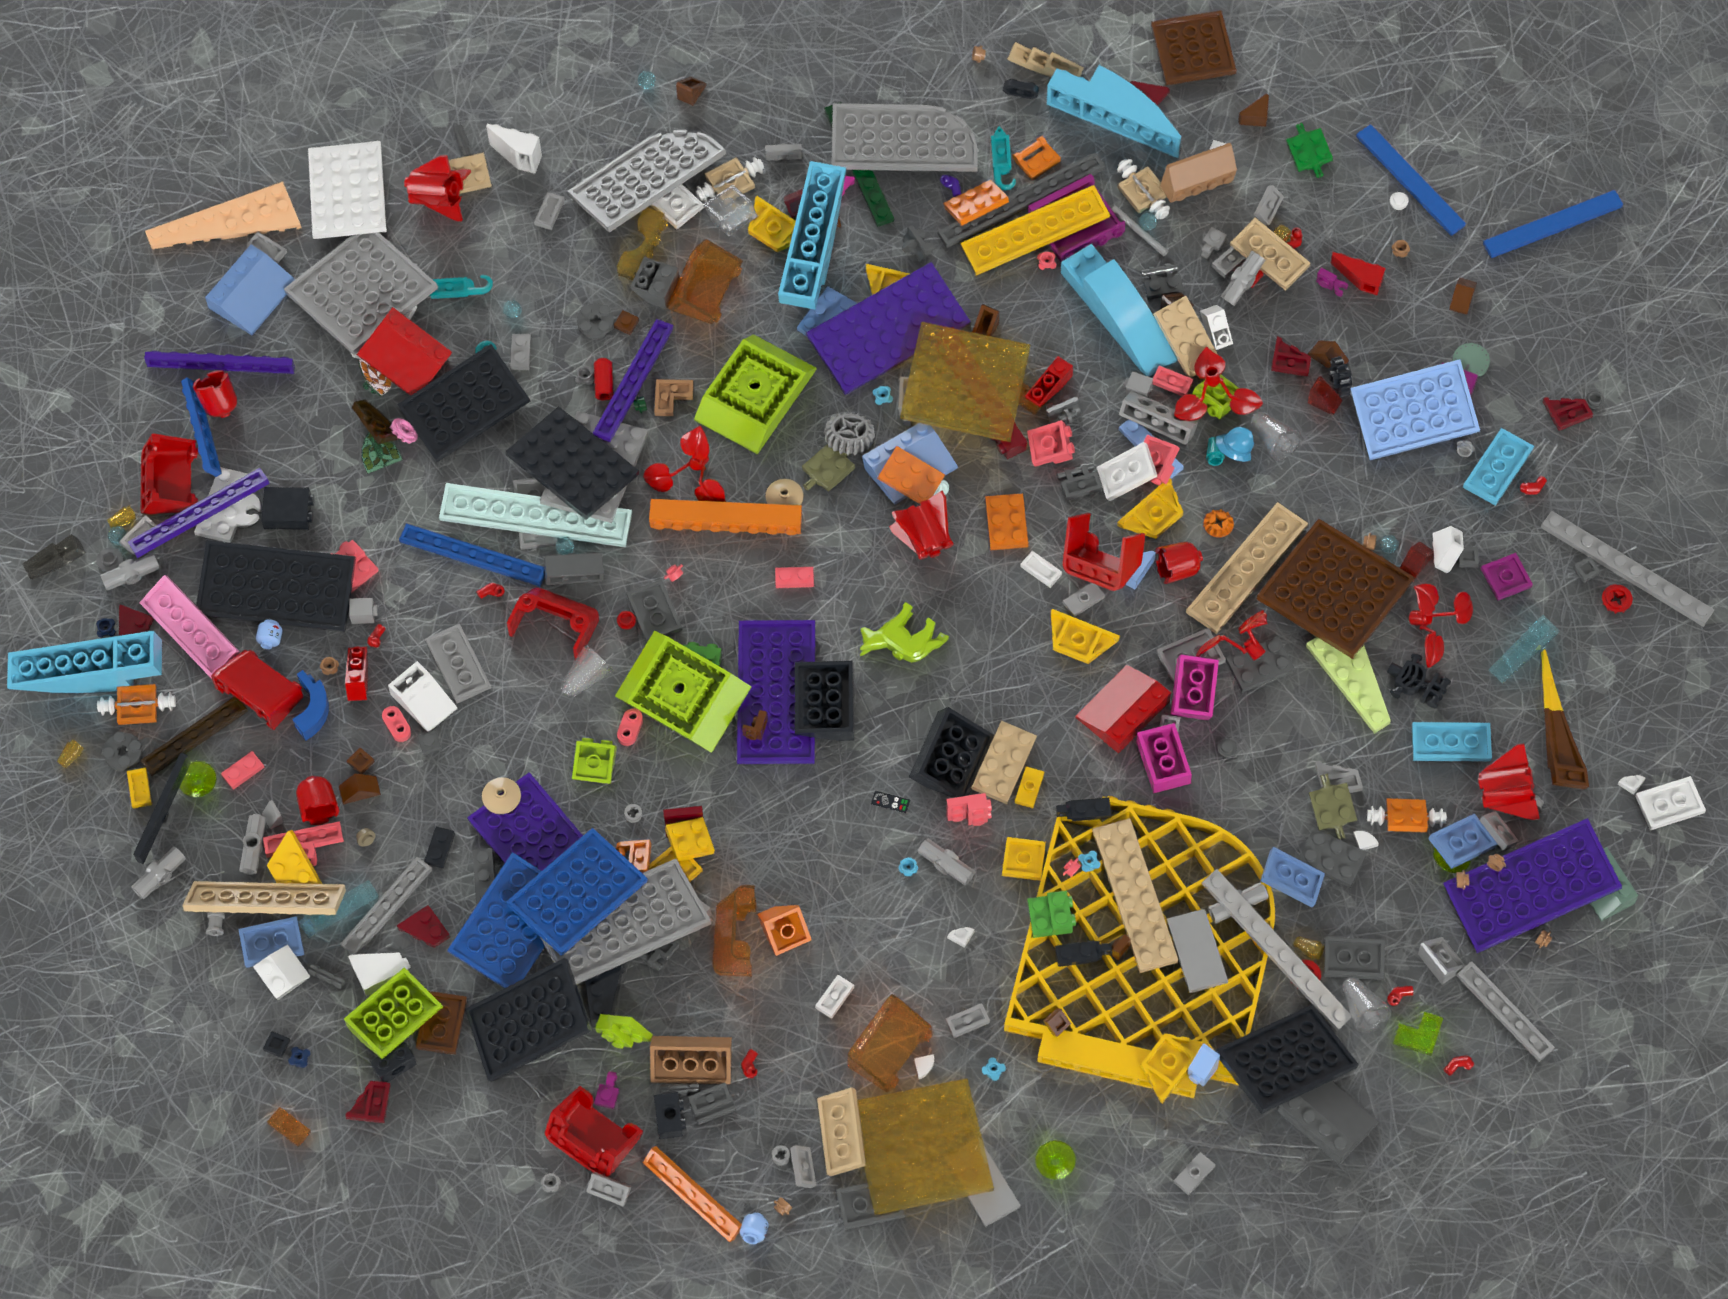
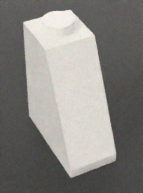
(376, 969)

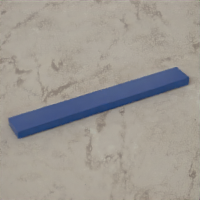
(1411, 180)
(1552, 224)
(472, 554)

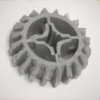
(849, 433)

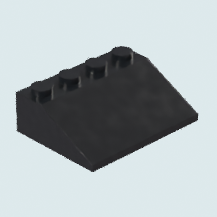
(825, 700)
(951, 754)

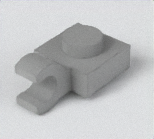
(1213, 241)

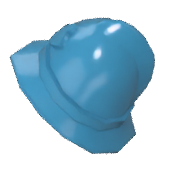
(1236, 444)

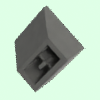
(655, 282)

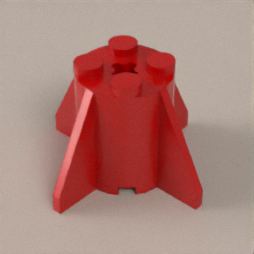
(437, 187)
(924, 527)
(1510, 784)

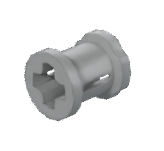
(215, 923)

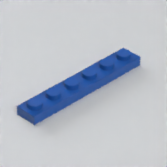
(202, 430)

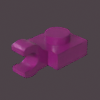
(1329, 280)
(607, 1094)

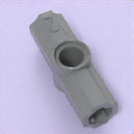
(1243, 278)
(129, 571)
(254, 833)
(946, 861)
(158, 872)
(1253, 895)

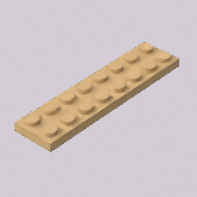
(1246, 568)
(1135, 895)
(264, 898)

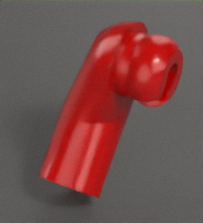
(1296, 238)
(1533, 488)
(1397, 994)
(1458, 1061)
(747, 1064)

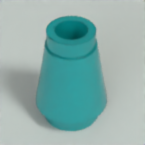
(1213, 454)

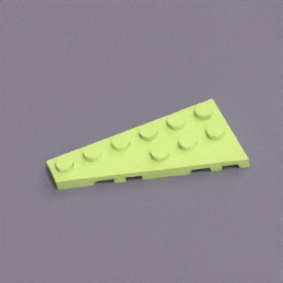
(1355, 681)

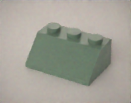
(1619, 900)

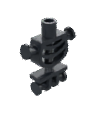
(1432, 689)

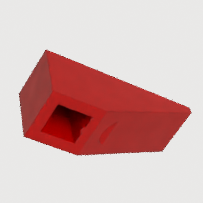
(1363, 275)
(1050, 382)
(357, 674)

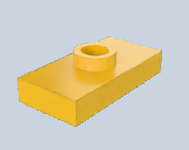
(1029, 787)
(139, 788)

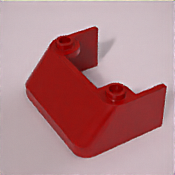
(1088, 563)
(581, 617)

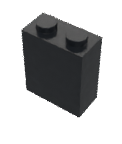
(287, 508)

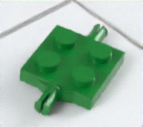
(1309, 150)

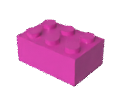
(1194, 687)
(1163, 758)

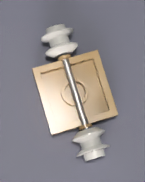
(729, 174)
(1142, 189)

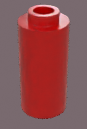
(603, 379)

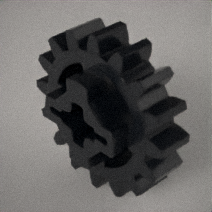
(1340, 376)

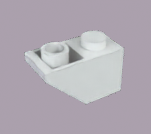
(1216, 326)
(1447, 548)

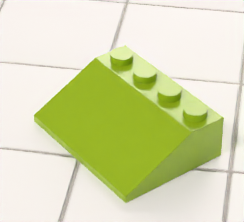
(392, 1013)

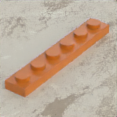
(692, 1194)

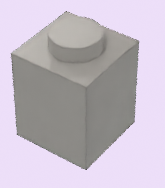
(1139, 384)
(362, 611)

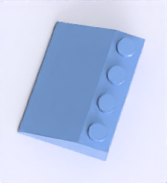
(249, 290)
(918, 441)

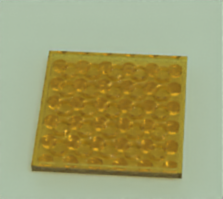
(965, 381)
(923, 1147)

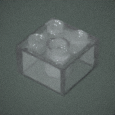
(730, 210)

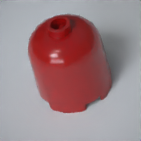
(216, 394)
(1178, 561)
(316, 800)

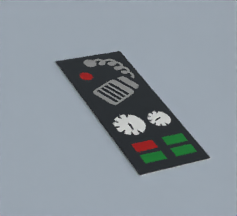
(890, 802)

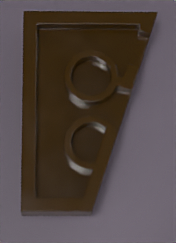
(374, 421)

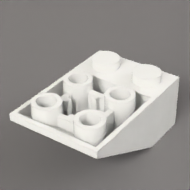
(517, 147)
(422, 696)

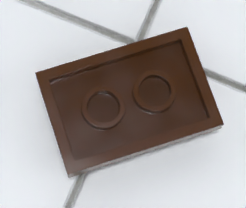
(443, 1029)

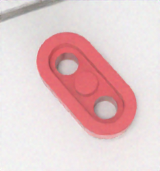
(396, 722)
(630, 725)

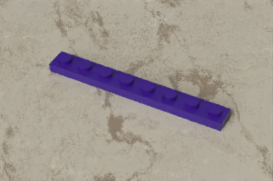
(219, 362)
(633, 380)
(198, 512)

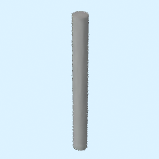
(1134, 226)

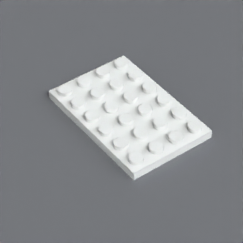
(347, 190)

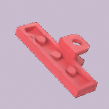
(309, 839)

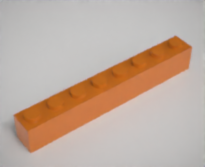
(725, 516)

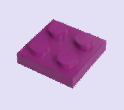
(1506, 576)

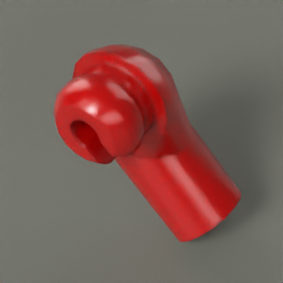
(491, 589)
(374, 639)

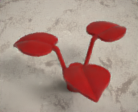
(1211, 366)
(696, 445)
(1427, 598)
(1252, 645)

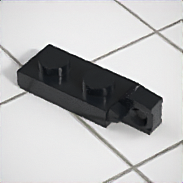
(1085, 809)
(1081, 952)

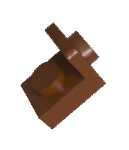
(758, 726)

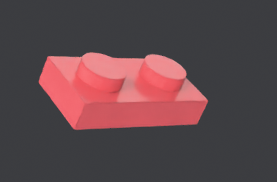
(1172, 381)
(794, 577)
(242, 770)

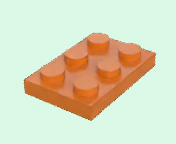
(976, 202)
(910, 476)
(1006, 521)

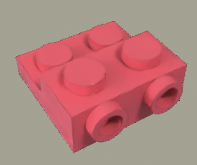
(1051, 443)
(1163, 457)
(364, 566)
(973, 807)

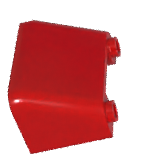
(167, 474)
(258, 687)
(590, 1135)

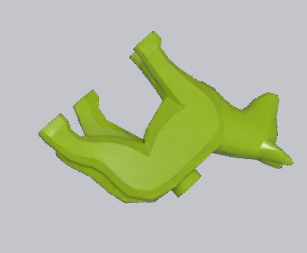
(898, 639)

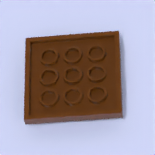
(1193, 47)

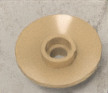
(794, 493)
(501, 803)

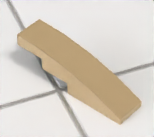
(1042, 62)

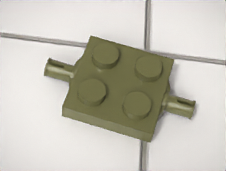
(827, 468)
(1332, 806)

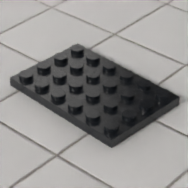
(464, 402)
(572, 462)
(528, 1019)
(1286, 1059)

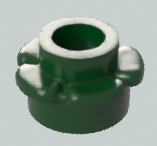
(640, 404)

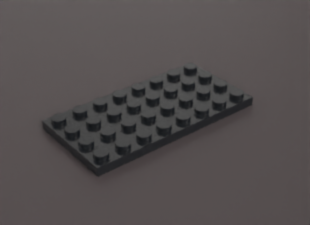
(276, 585)

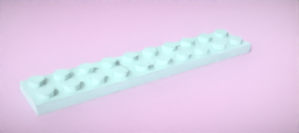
(527, 515)

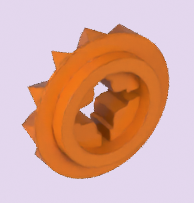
(1214, 529)

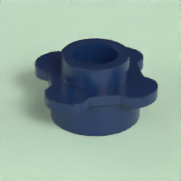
(101, 624)
(303, 1061)

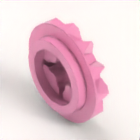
(404, 430)

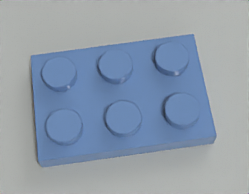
(828, 305)
(1462, 841)
(1292, 877)
(269, 937)

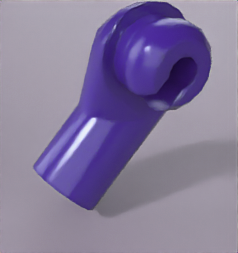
(951, 183)

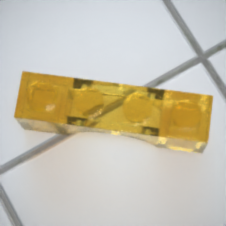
(651, 225)

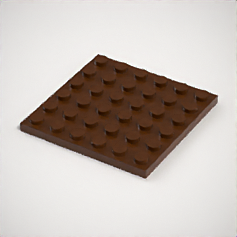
(1335, 588)

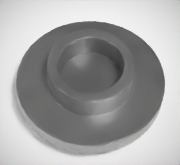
(109, 559)

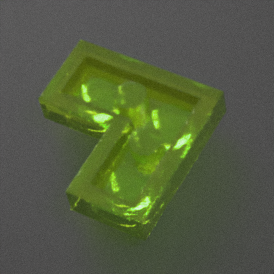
(1420, 1039)

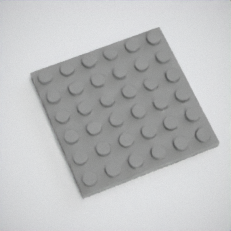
(358, 287)

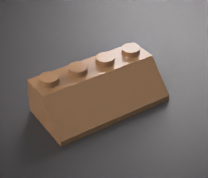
(1199, 173)
(690, 1059)

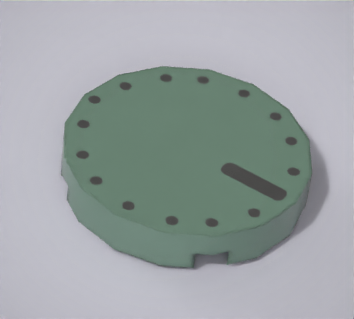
(1473, 358)

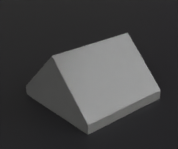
(1440, 959)

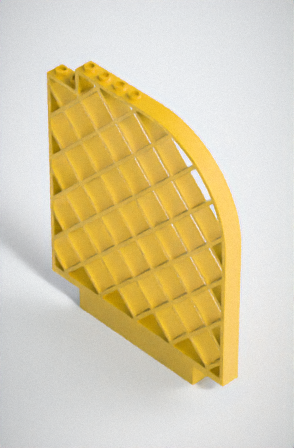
(1120, 1059)

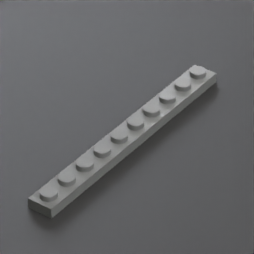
(1627, 568)
(1276, 949)

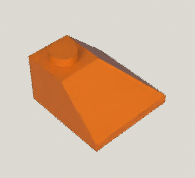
(784, 928)

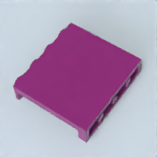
(1096, 234)

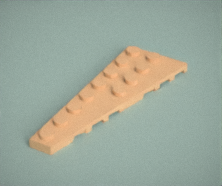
(252, 213)

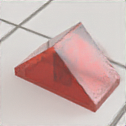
(1324, 397)
(1417, 559)

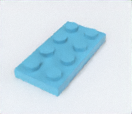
(1498, 466)
(1451, 741)

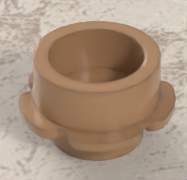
(978, 53)
(1400, 244)
(1370, 541)
(329, 661)
(1496, 862)
(1462, 879)
(1543, 939)
(782, 1206)

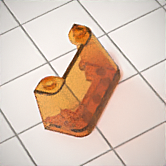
(704, 282)
(733, 956)
(888, 1043)

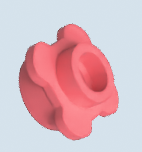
(1042, 257)
(674, 572)
(1071, 867)

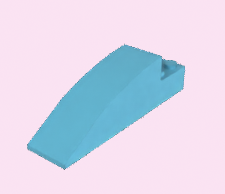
(1114, 106)
(813, 236)
(1119, 308)
(86, 665)

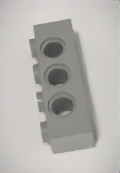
(1157, 417)

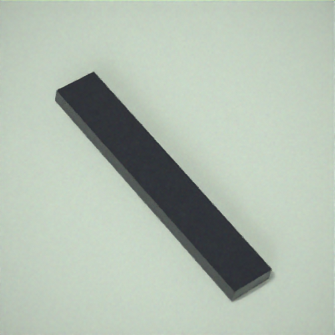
(162, 808)

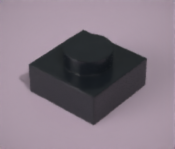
(276, 1044)

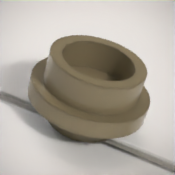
(365, 837)

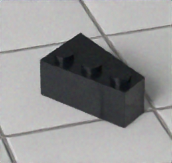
(603, 993)

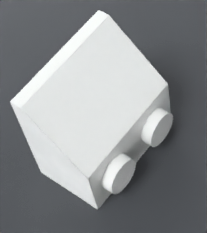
(281, 972)

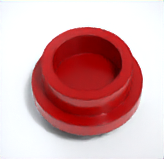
(626, 620)

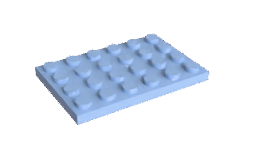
(1415, 409)

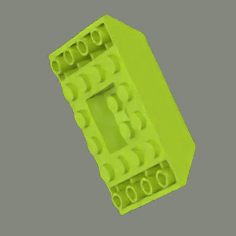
(747, 413)
(708, 697)

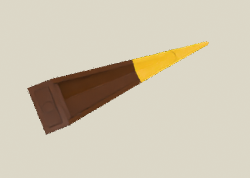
(1562, 753)

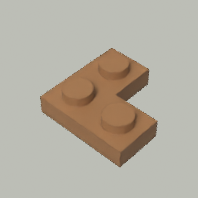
(671, 390)

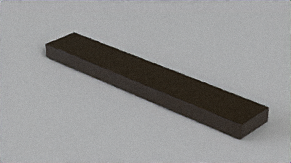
(194, 735)

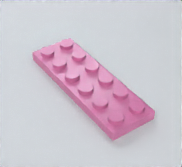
(188, 626)

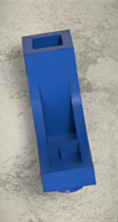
(316, 713)

